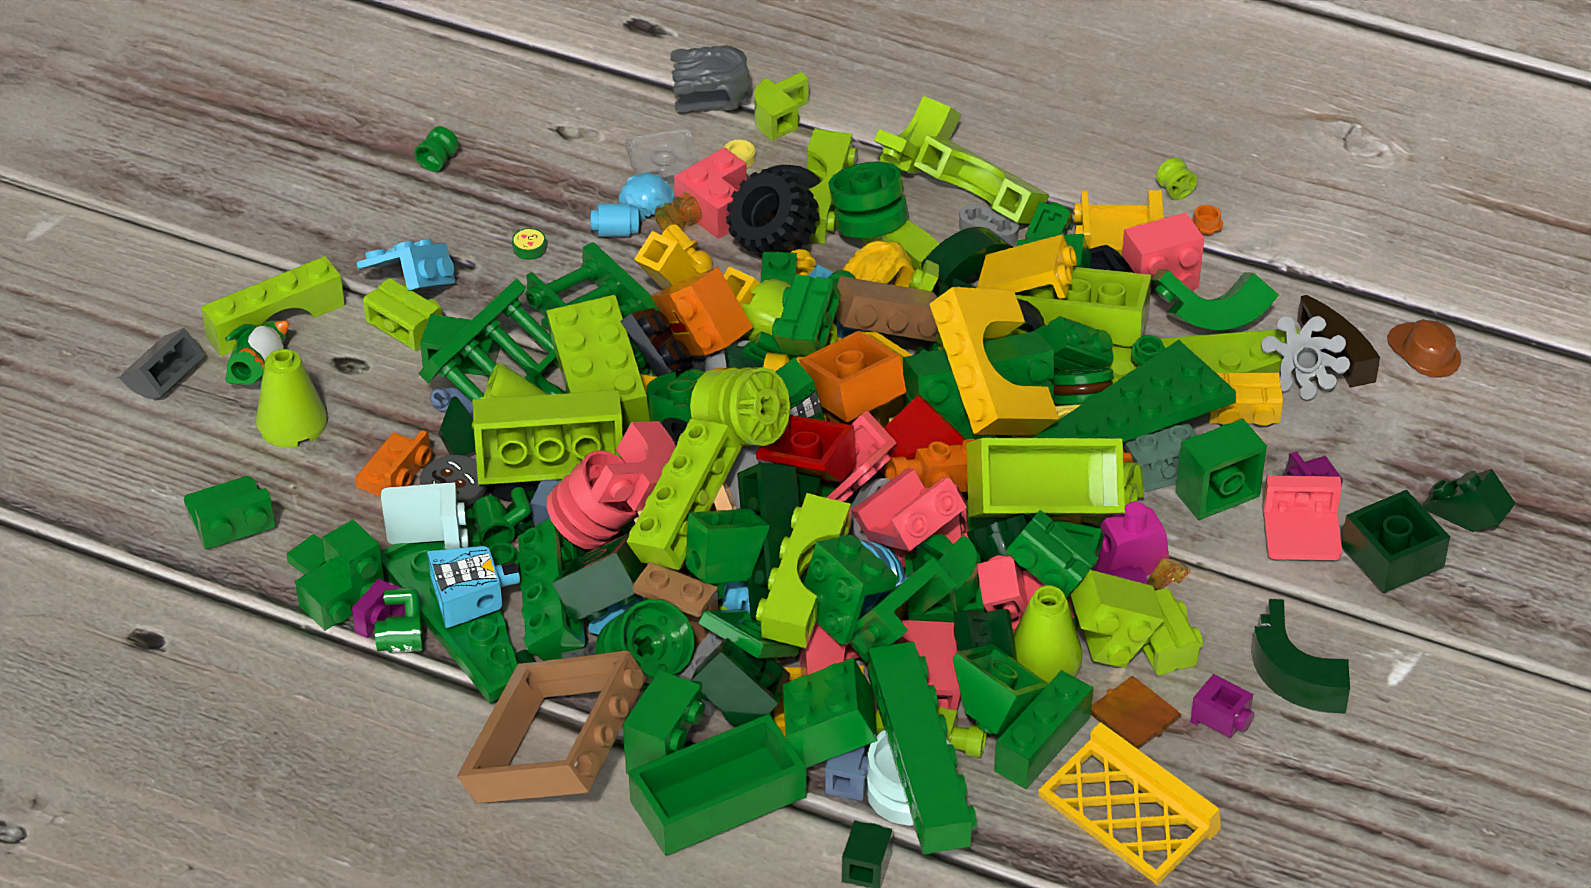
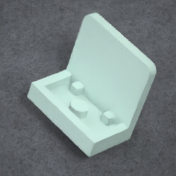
(424, 515)

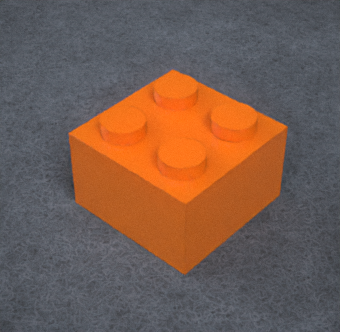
(855, 375)

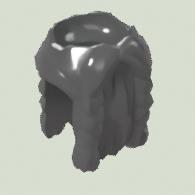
(709, 78)

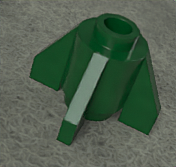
(997, 537)

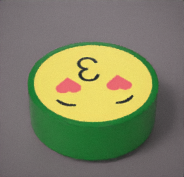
(529, 243)

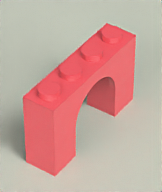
(931, 640)

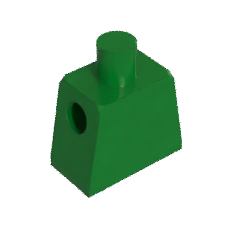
(724, 545)

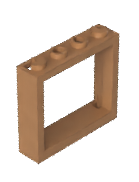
(486, 767)

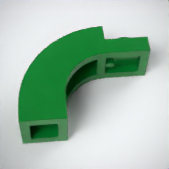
(1235, 308)

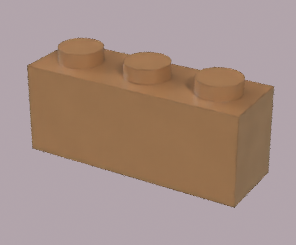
(886, 309)

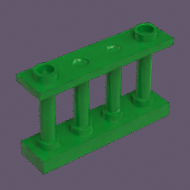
(600, 270)
(488, 324)

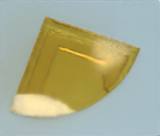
(1167, 572)

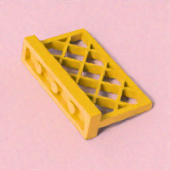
(1157, 786)

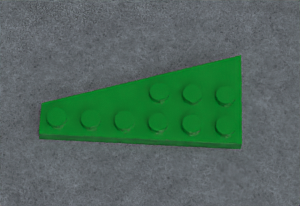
(1149, 398)
(476, 645)

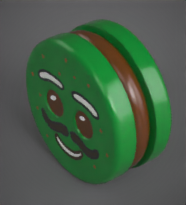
(1080, 384)

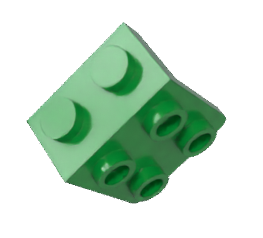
(230, 511)
(841, 577)

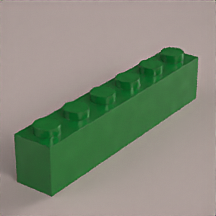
(920, 748)

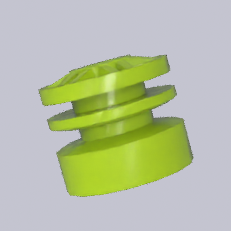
(746, 399)

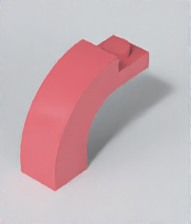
(646, 451)

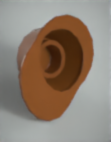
(1426, 347)

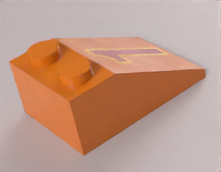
(703, 312)

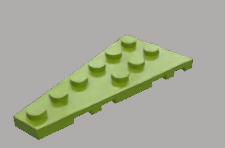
(1221, 352)

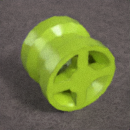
(1176, 178)

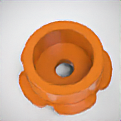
(1207, 219)

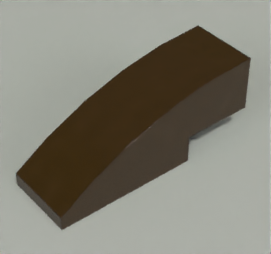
(1359, 351)

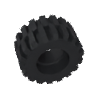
(755, 203)

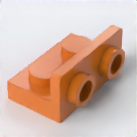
(395, 463)

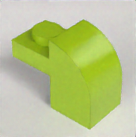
(778, 104)

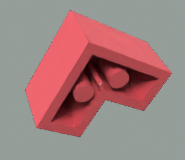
(712, 185)
(1166, 245)
(1008, 587)

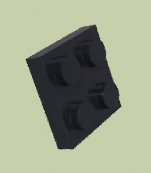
(656, 342)

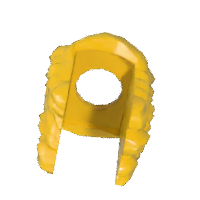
(881, 262)

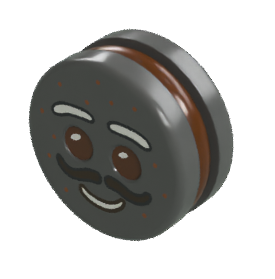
(456, 469)

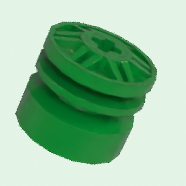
(653, 634)

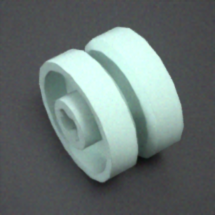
(884, 785)

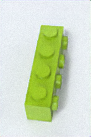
(685, 486)

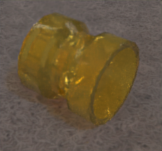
(682, 212)

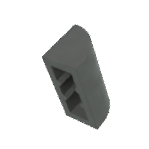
(163, 364)

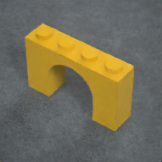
(670, 264)
(990, 401)

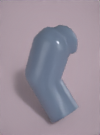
(441, 397)

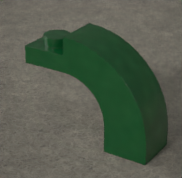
(963, 255)
(1294, 675)

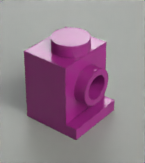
(1222, 706)

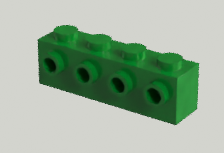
(546, 620)

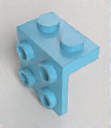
(422, 263)

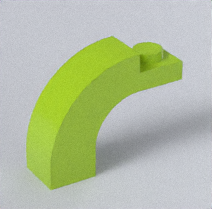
(929, 119)

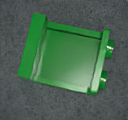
(921, 588)

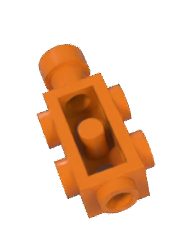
(933, 464)

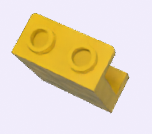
(1107, 222)
(1030, 267)

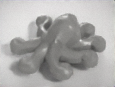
(1305, 356)

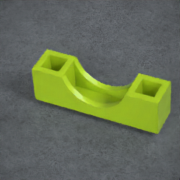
(826, 156)
(966, 169)
(309, 287)
(790, 607)

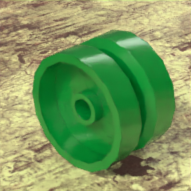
(868, 199)

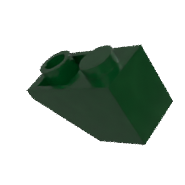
(1470, 501)

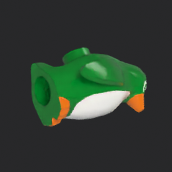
(252, 348)

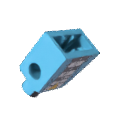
(468, 582)

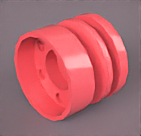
(576, 510)

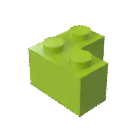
(1115, 616)

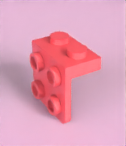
(871, 448)
(1302, 517)

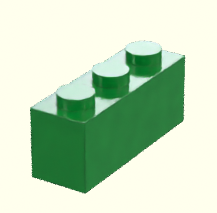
(1043, 729)

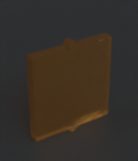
(1134, 712)

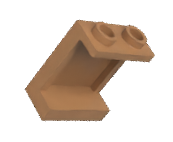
(682, 591)

